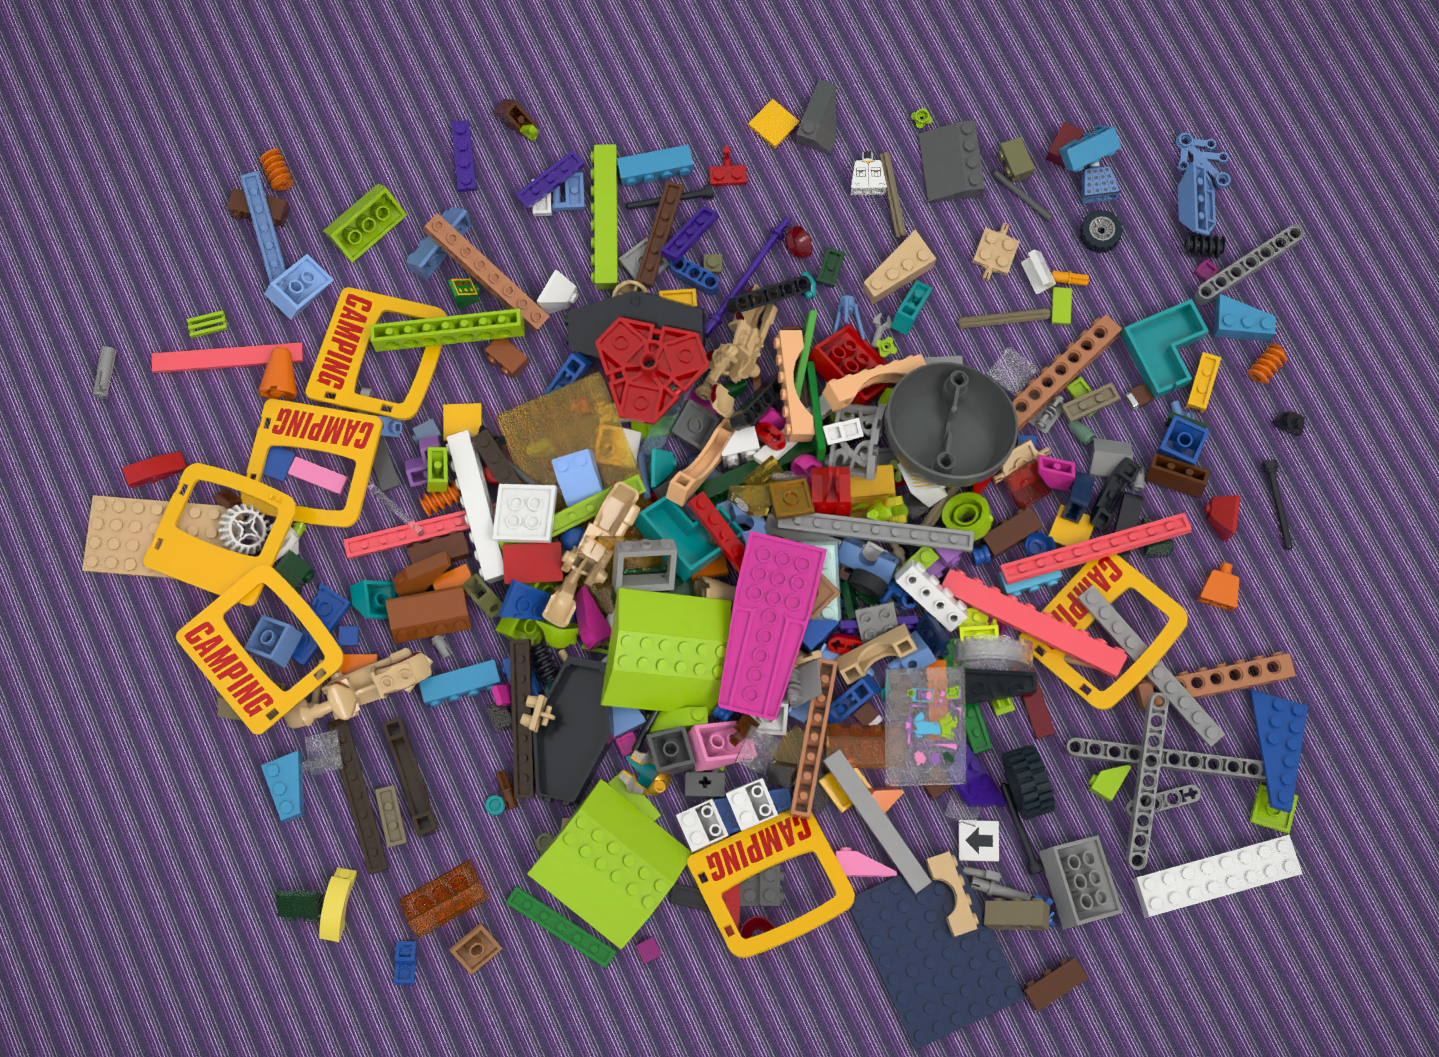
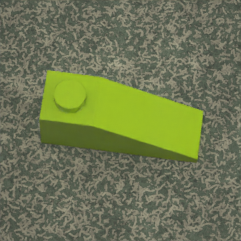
(679, 717)

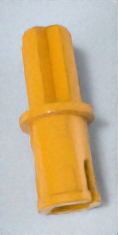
(1070, 278)

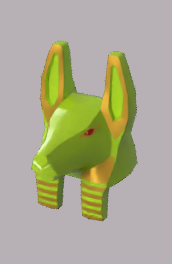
(884, 509)

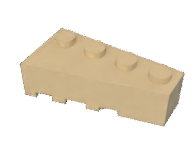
(901, 267)

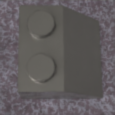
(671, 751)

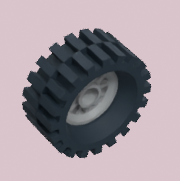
(1028, 782)

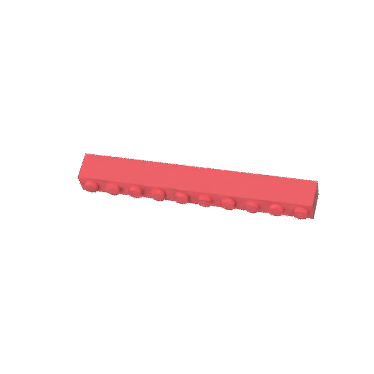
(1035, 624)

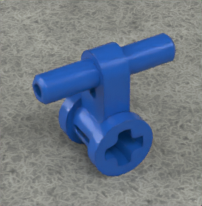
(893, 590)

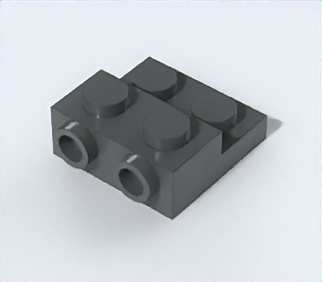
(694, 425)
(763, 889)

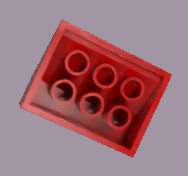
(848, 354)

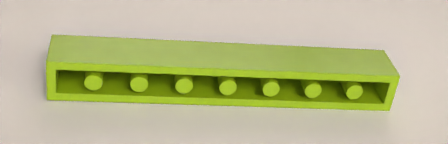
(605, 217)

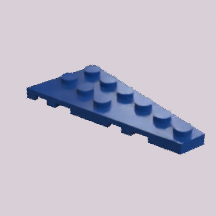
(1280, 740)

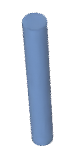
(644, 473)

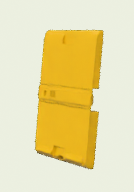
(868, 489)

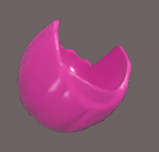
(803, 465)

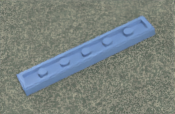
(263, 224)

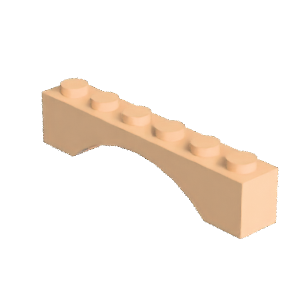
(842, 391)
(799, 421)
(689, 480)

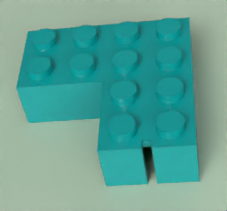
(1155, 345)
(668, 521)

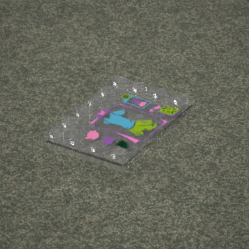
(925, 726)

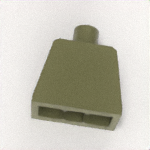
(489, 601)

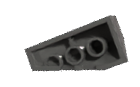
(819, 121)

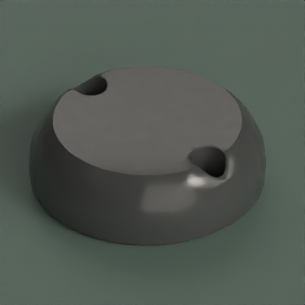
(950, 424)

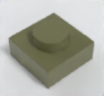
(713, 263)

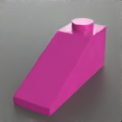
(591, 623)

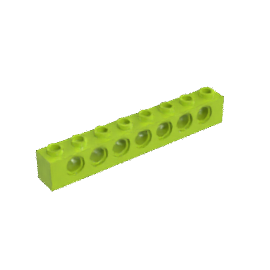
(447, 330)

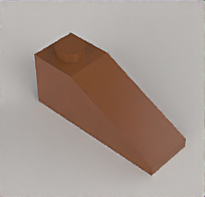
(420, 575)

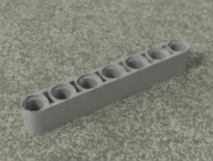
(1244, 271)

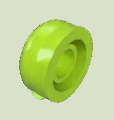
(965, 506)

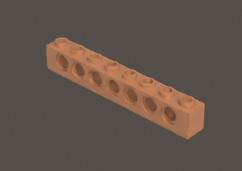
(484, 271)
(1104, 326)
(1283, 671)
(813, 742)

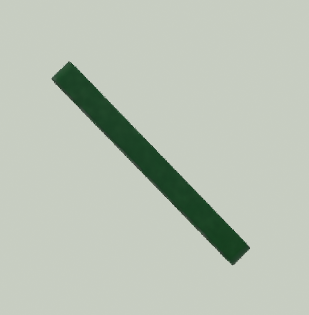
(718, 487)

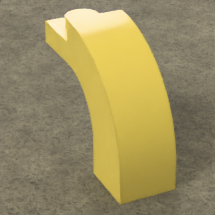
(335, 903)

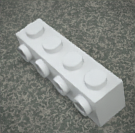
(931, 594)

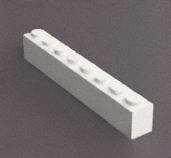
(477, 503)

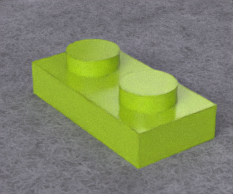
(925, 556)

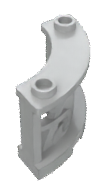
(872, 416)

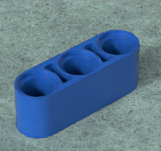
(699, 282)

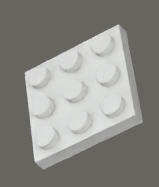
(524, 513)

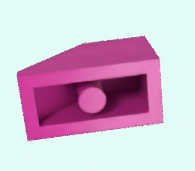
(1056, 472)

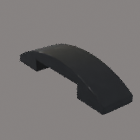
(1111, 492)

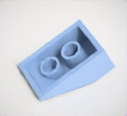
(298, 286)
(577, 476)

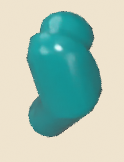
(812, 291)

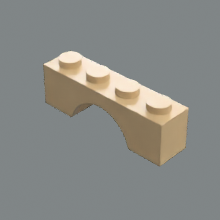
(856, 662)
(944, 869)

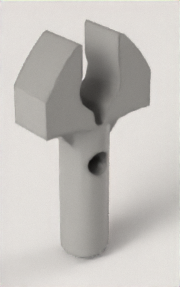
(879, 329)
(988, 875)

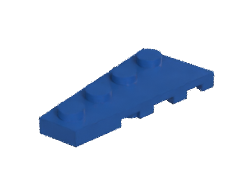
(525, 602)
(330, 609)
(780, 797)

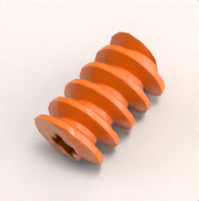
(276, 170)
(1267, 364)
(440, 499)

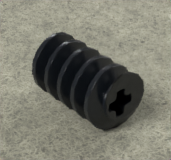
(1204, 244)
(543, 661)

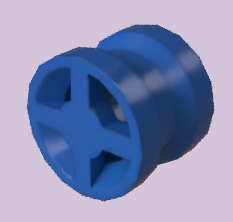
(980, 555)
(722, 714)

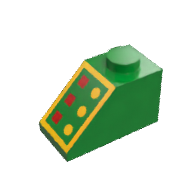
(464, 292)

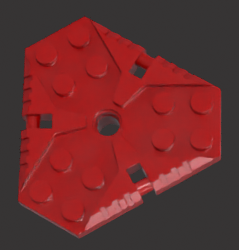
(645, 391)

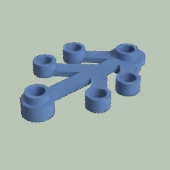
(1202, 157)

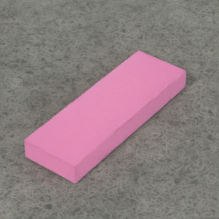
(318, 475)

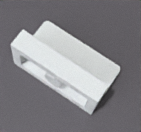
(1038, 272)

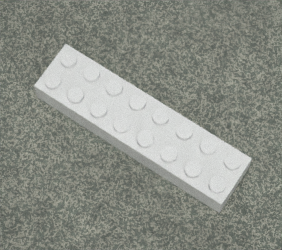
(1217, 876)

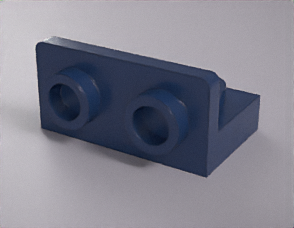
(933, 635)

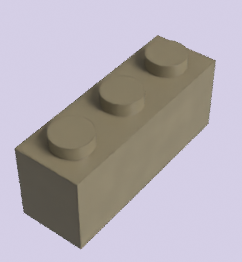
(1017, 914)

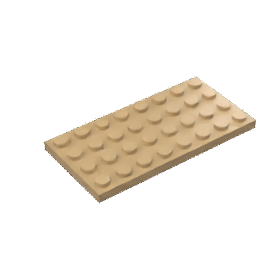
(125, 527)

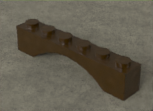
(411, 777)

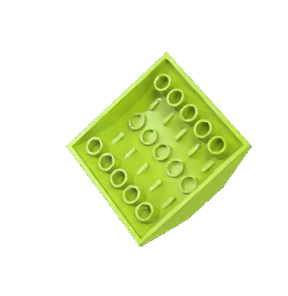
(666, 651)
(610, 864)

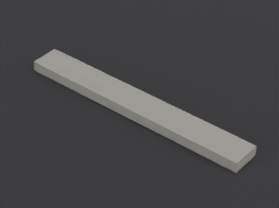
(877, 821)

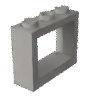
(641, 548)

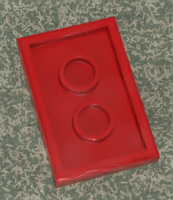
(532, 562)

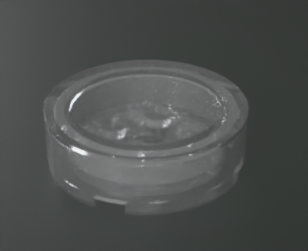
(993, 653)

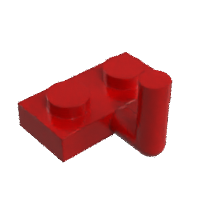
(727, 174)

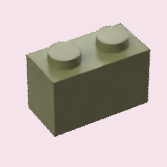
(1015, 159)

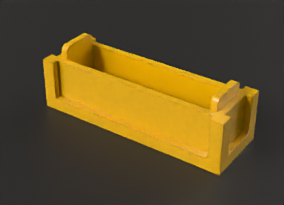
(1203, 382)

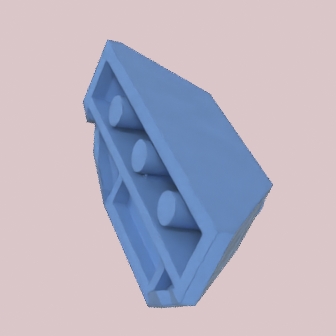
(1197, 200)

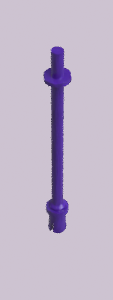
(716, 318)

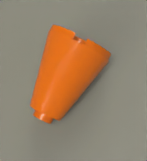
(279, 376)

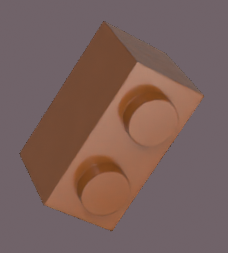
(507, 357)

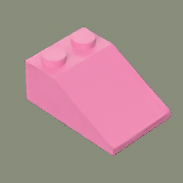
(712, 745)

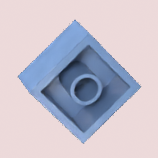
(273, 641)

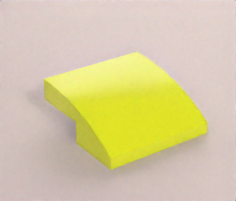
(977, 624)

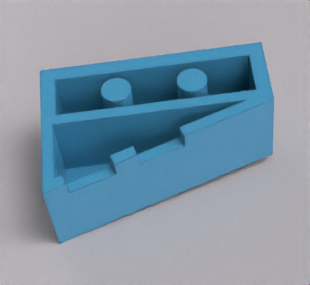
(1090, 148)
(1242, 321)
(286, 785)

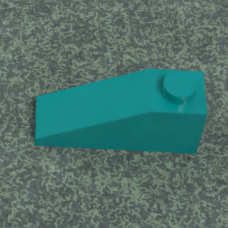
(911, 307)

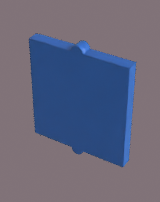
(278, 463)

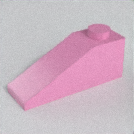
(858, 865)

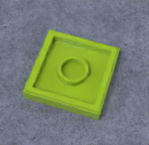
(1269, 817)

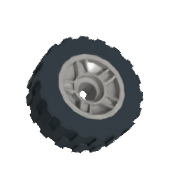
(1100, 221)

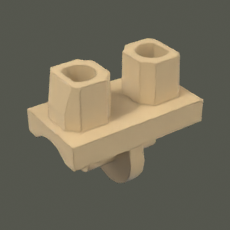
(538, 704)

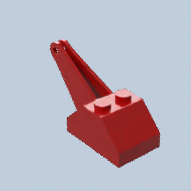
(831, 490)

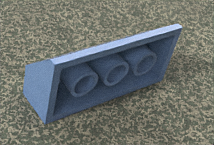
(430, 255)

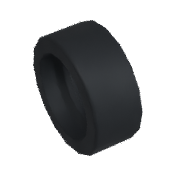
(867, 583)

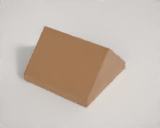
(476, 948)

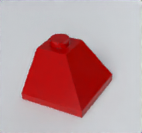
(1223, 515)

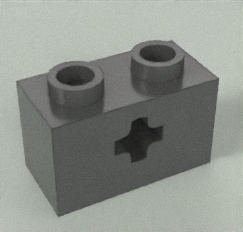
(713, 791)

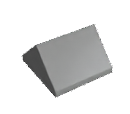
(1107, 456)

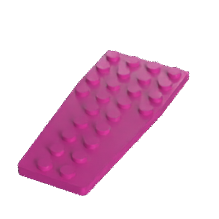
(768, 622)

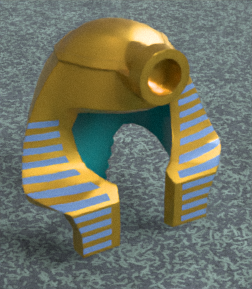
(650, 781)

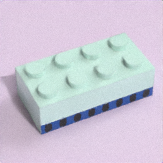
(831, 570)

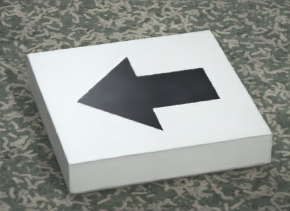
(979, 842)

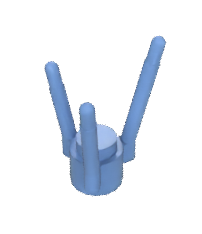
(847, 306)

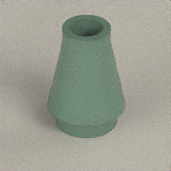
(1082, 432)

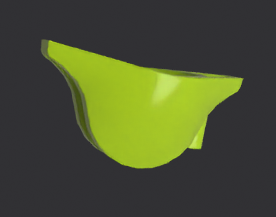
(558, 636)

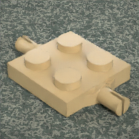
(995, 252)
(1020, 455)

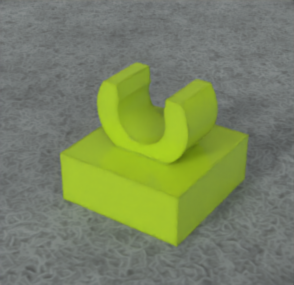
(1002, 706)

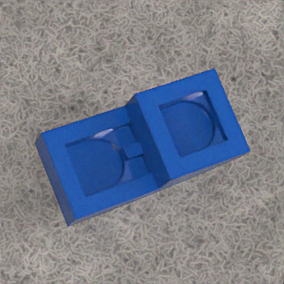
(405, 962)

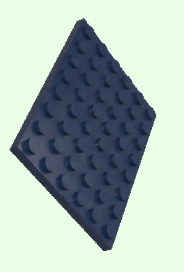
(929, 975)

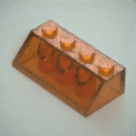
(859, 743)
(443, 899)

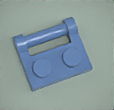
(574, 194)

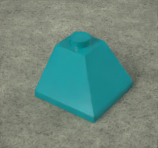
(660, 467)
(370, 598)

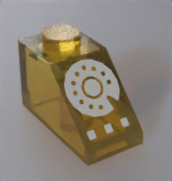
(750, 499)

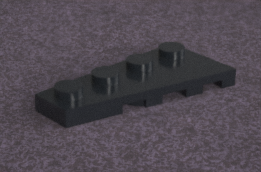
(993, 685)

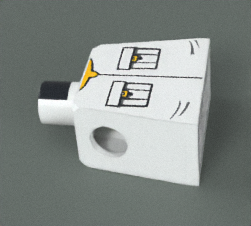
(868, 176)

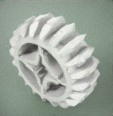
(231, 523)

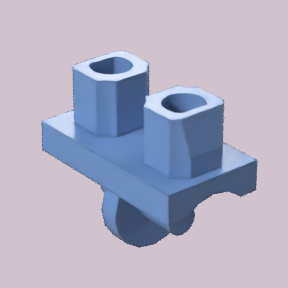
(390, 427)

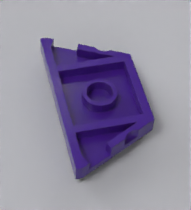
(979, 787)

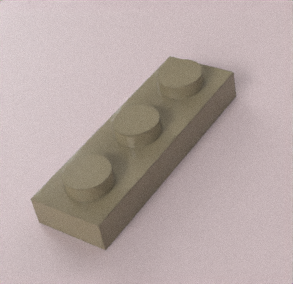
(1090, 402)
(391, 816)

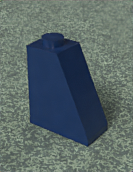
(1078, 497)

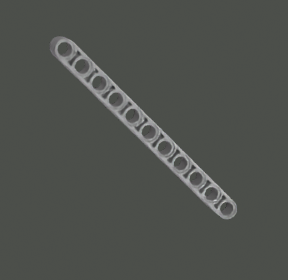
(1181, 756)

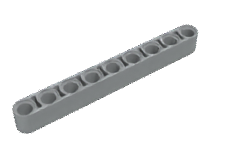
(1151, 789)

